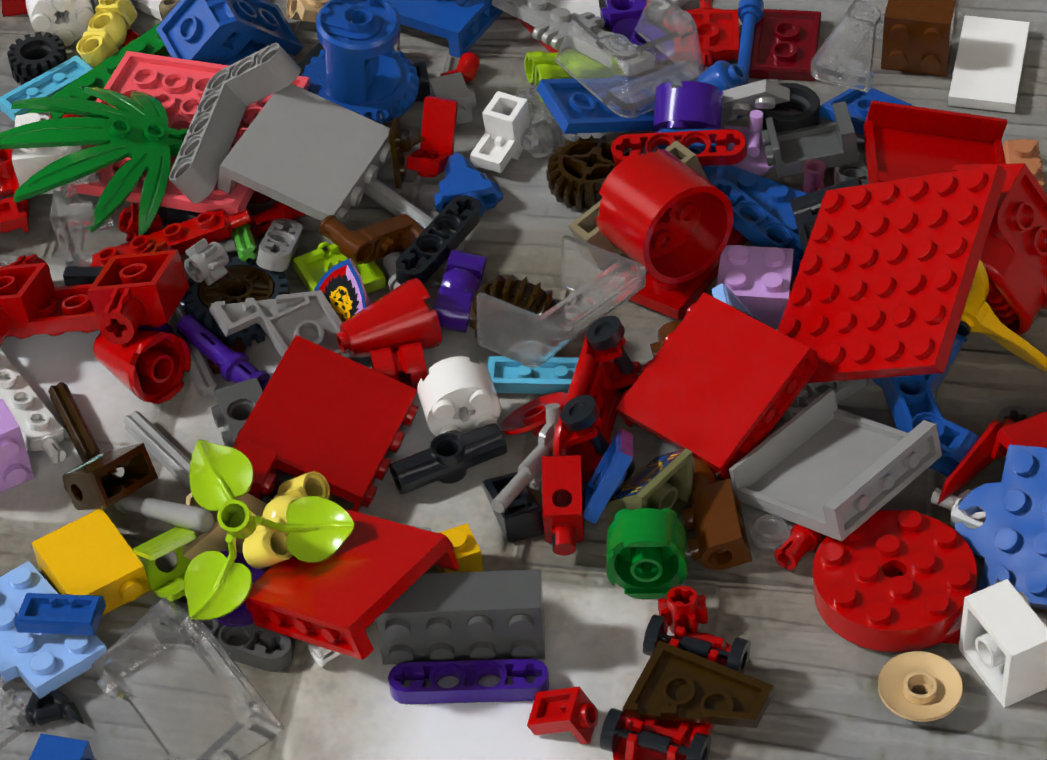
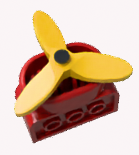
(1012, 267)

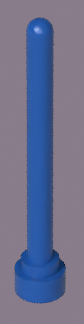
(750, 13)

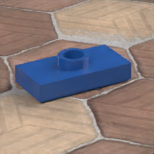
(60, 614)

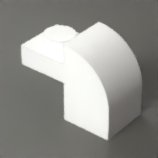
(504, 125)

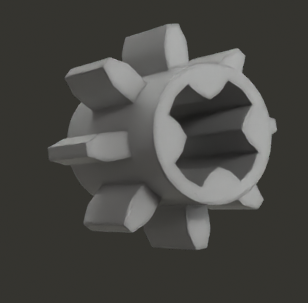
(206, 261)

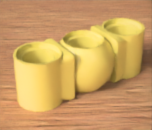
(106, 30)
(269, 546)

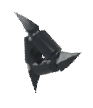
(60, 707)

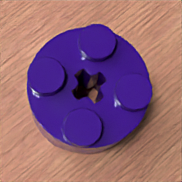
(687, 107)

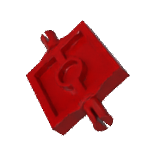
(717, 32)

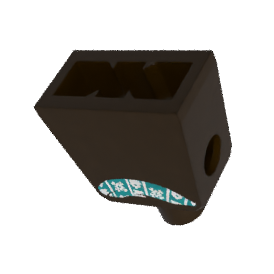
(97, 487)

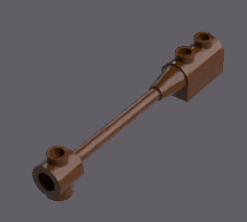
(713, 509)

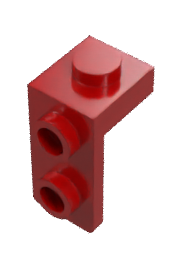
(439, 137)

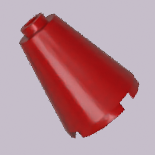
(392, 321)
(147, 364)

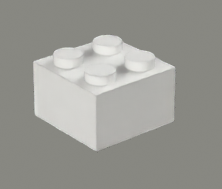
(1005, 642)

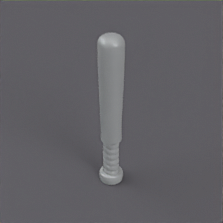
(177, 514)

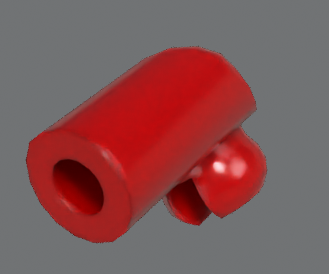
(467, 65)

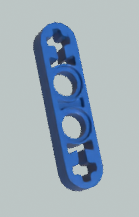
(764, 222)

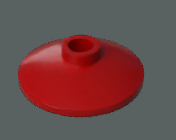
(531, 416)

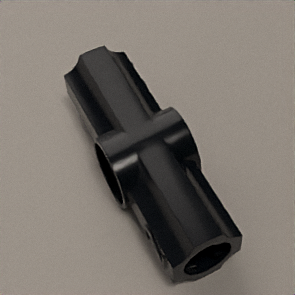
(448, 458)

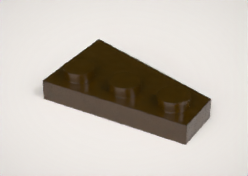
(696, 690)

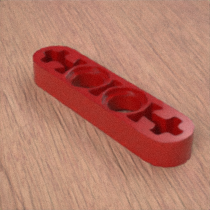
(686, 138)

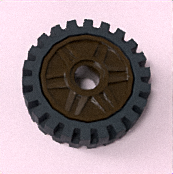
(241, 282)

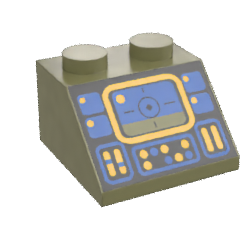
(658, 485)

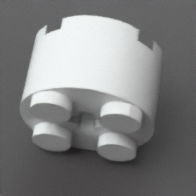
(60, 18)
(458, 396)

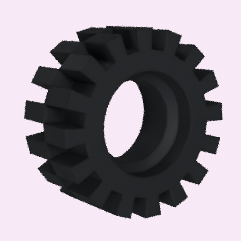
(35, 56)

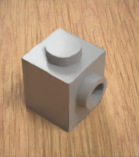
(454, 88)

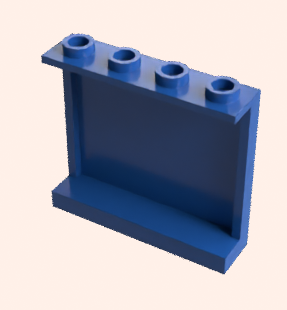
(448, 20)

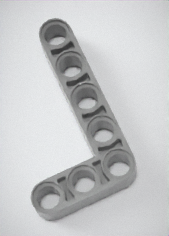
(220, 115)

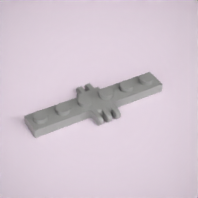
(549, 20)

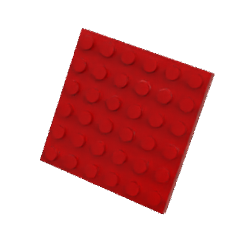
(891, 273)

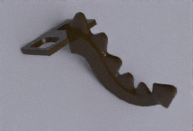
(400, 143)

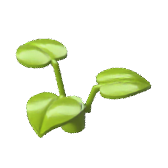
(217, 477)

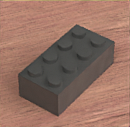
(466, 618)

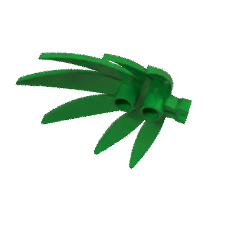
(130, 130)

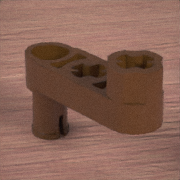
(374, 240)

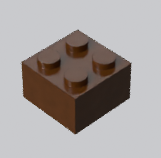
(918, 36)

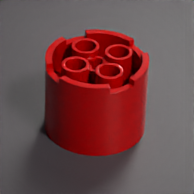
(664, 216)

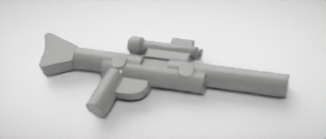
(531, 468)

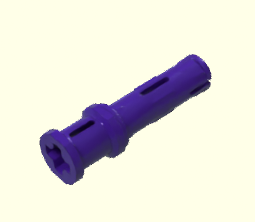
(233, 365)

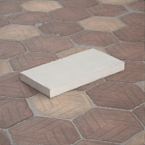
(989, 64)

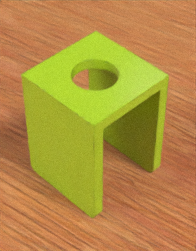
(170, 583)

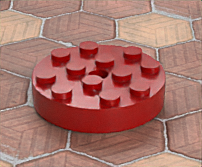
(894, 581)

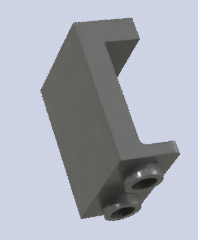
(828, 142)

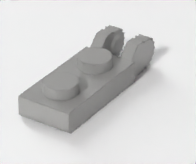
(752, 96)

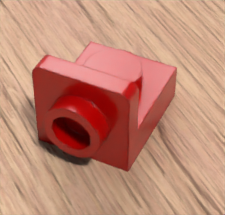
(563, 712)

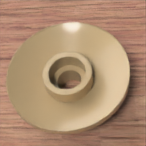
(923, 674)

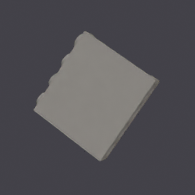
(307, 154)
(832, 467)

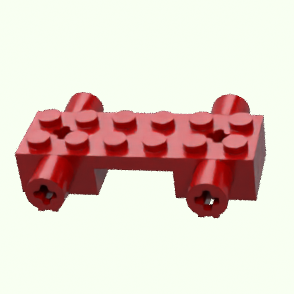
(122, 298)

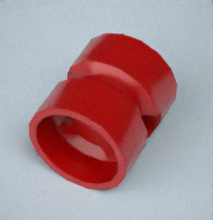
(402, 365)

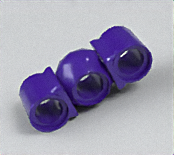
(458, 288)

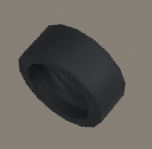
(801, 99)

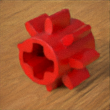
(129, 222)
(684, 609)

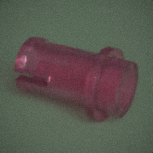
(813, 176)

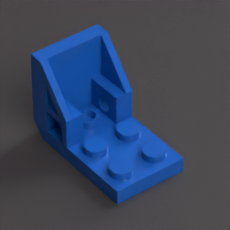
(222, 28)

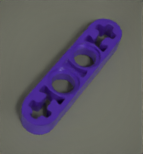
(468, 674)

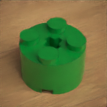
(646, 552)

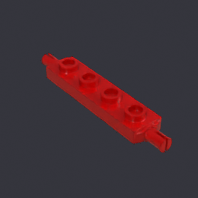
(210, 225)

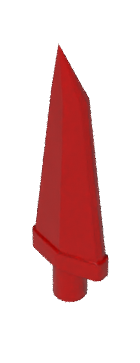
(974, 461)

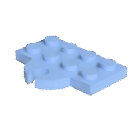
(39, 658)

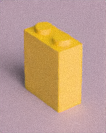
(92, 560)

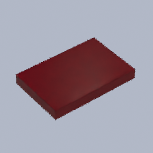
(785, 45)

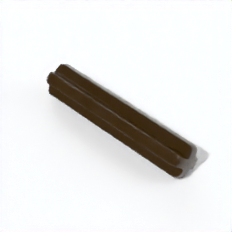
(73, 421)

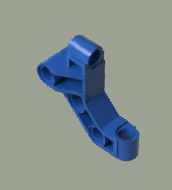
(913, 401)

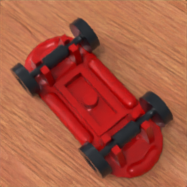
(593, 395)
(665, 739)

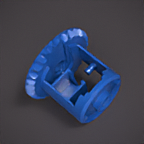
(360, 60)

